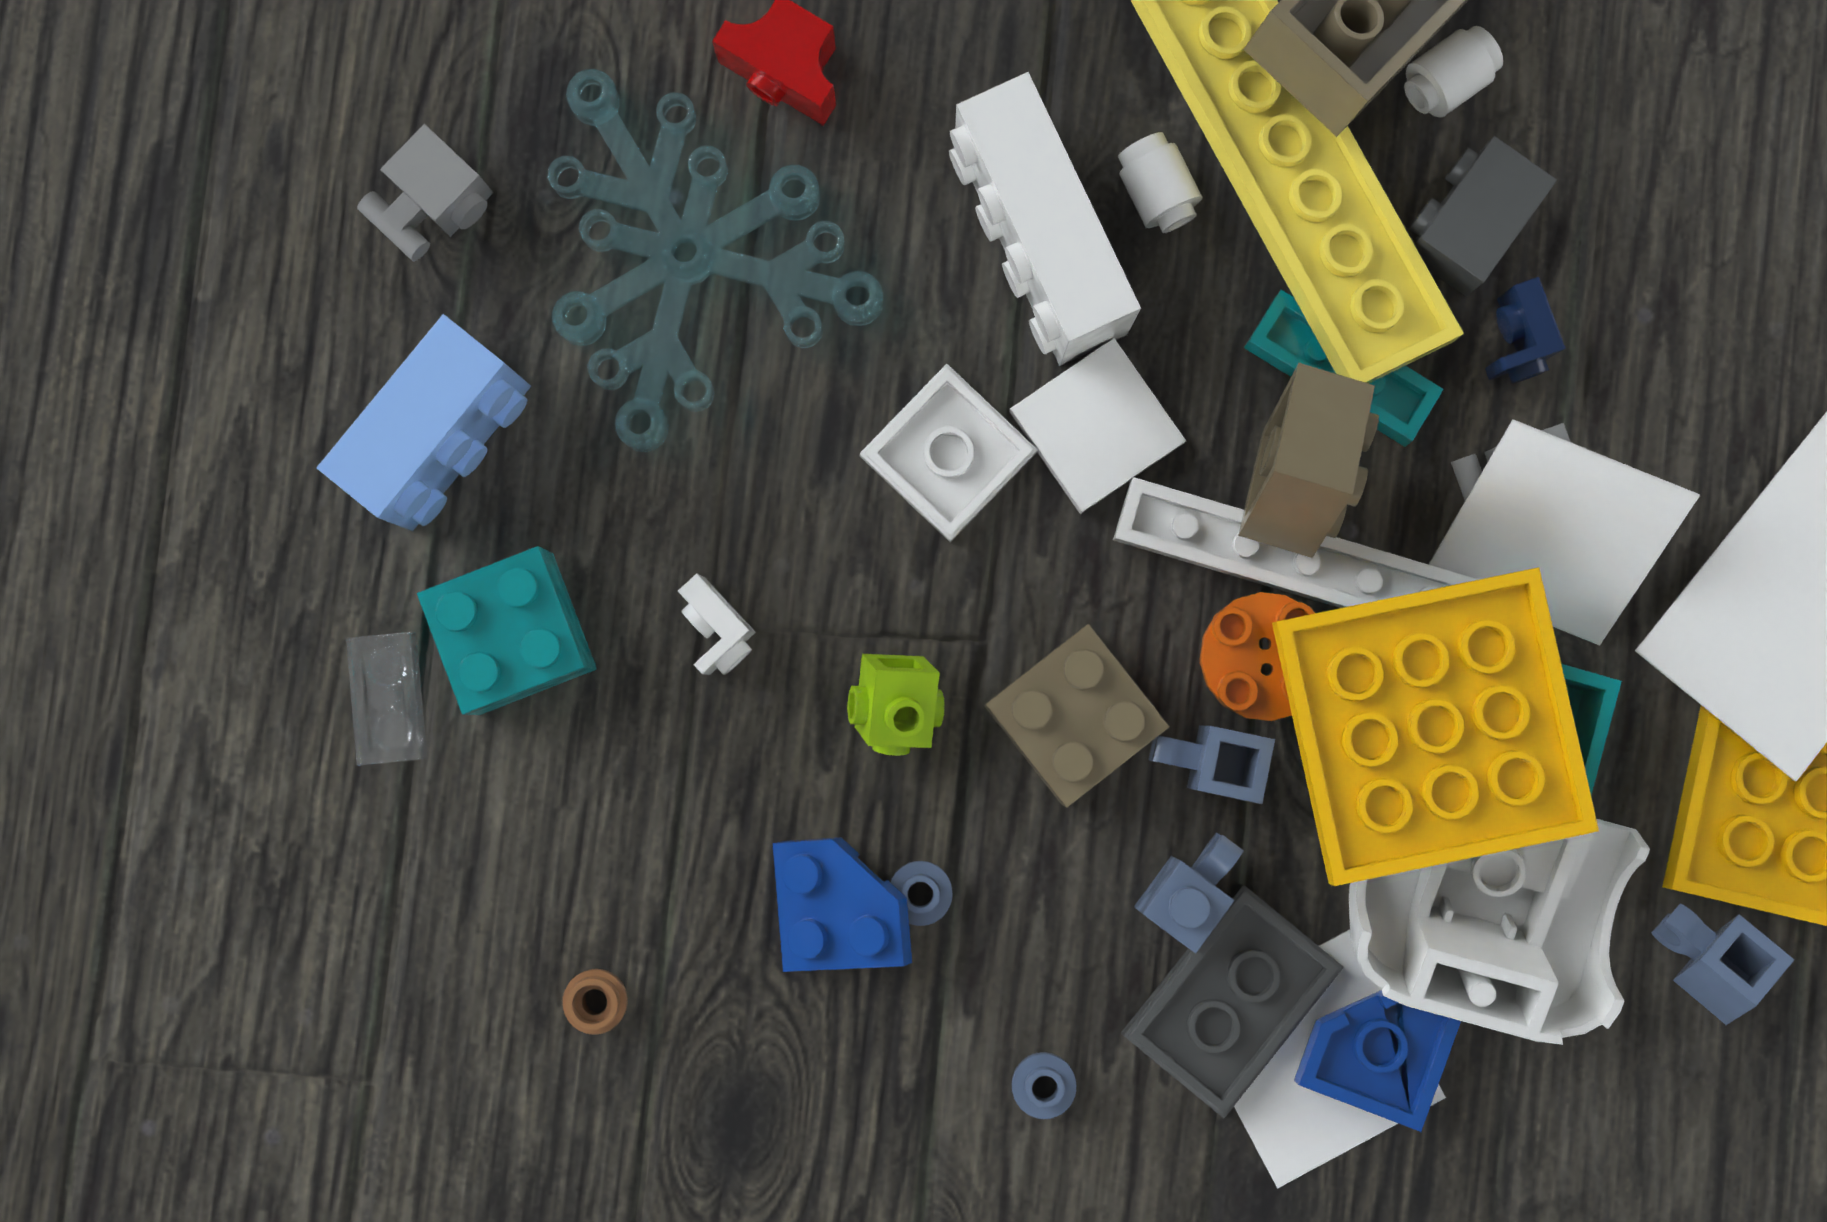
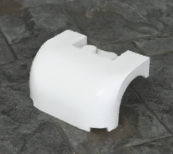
(1503, 934)

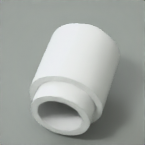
(1453, 71)
(1159, 182)

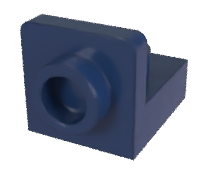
(1530, 325)

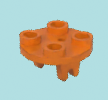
(1234, 659)

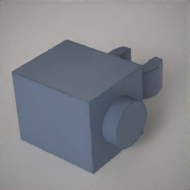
(1220, 761)
(1186, 898)
(1727, 967)

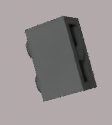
(1480, 215)

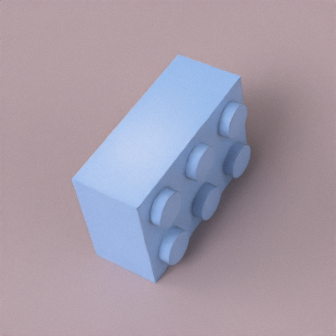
(426, 427)

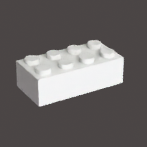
(1042, 220)

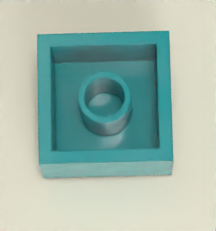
(506, 631)

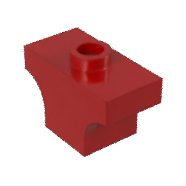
(782, 58)

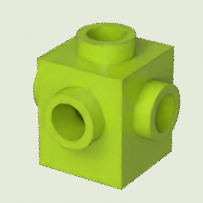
(896, 703)

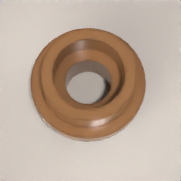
(578, 1012)

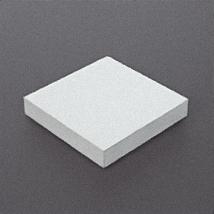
(1097, 425)
(948, 452)

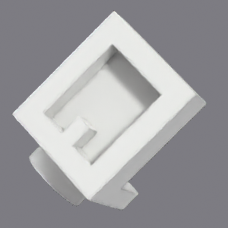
(712, 613)

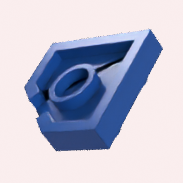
(836, 909)
(1379, 1058)

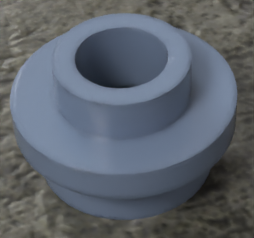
(939, 882)
(1043, 1065)

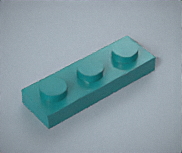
(1399, 398)

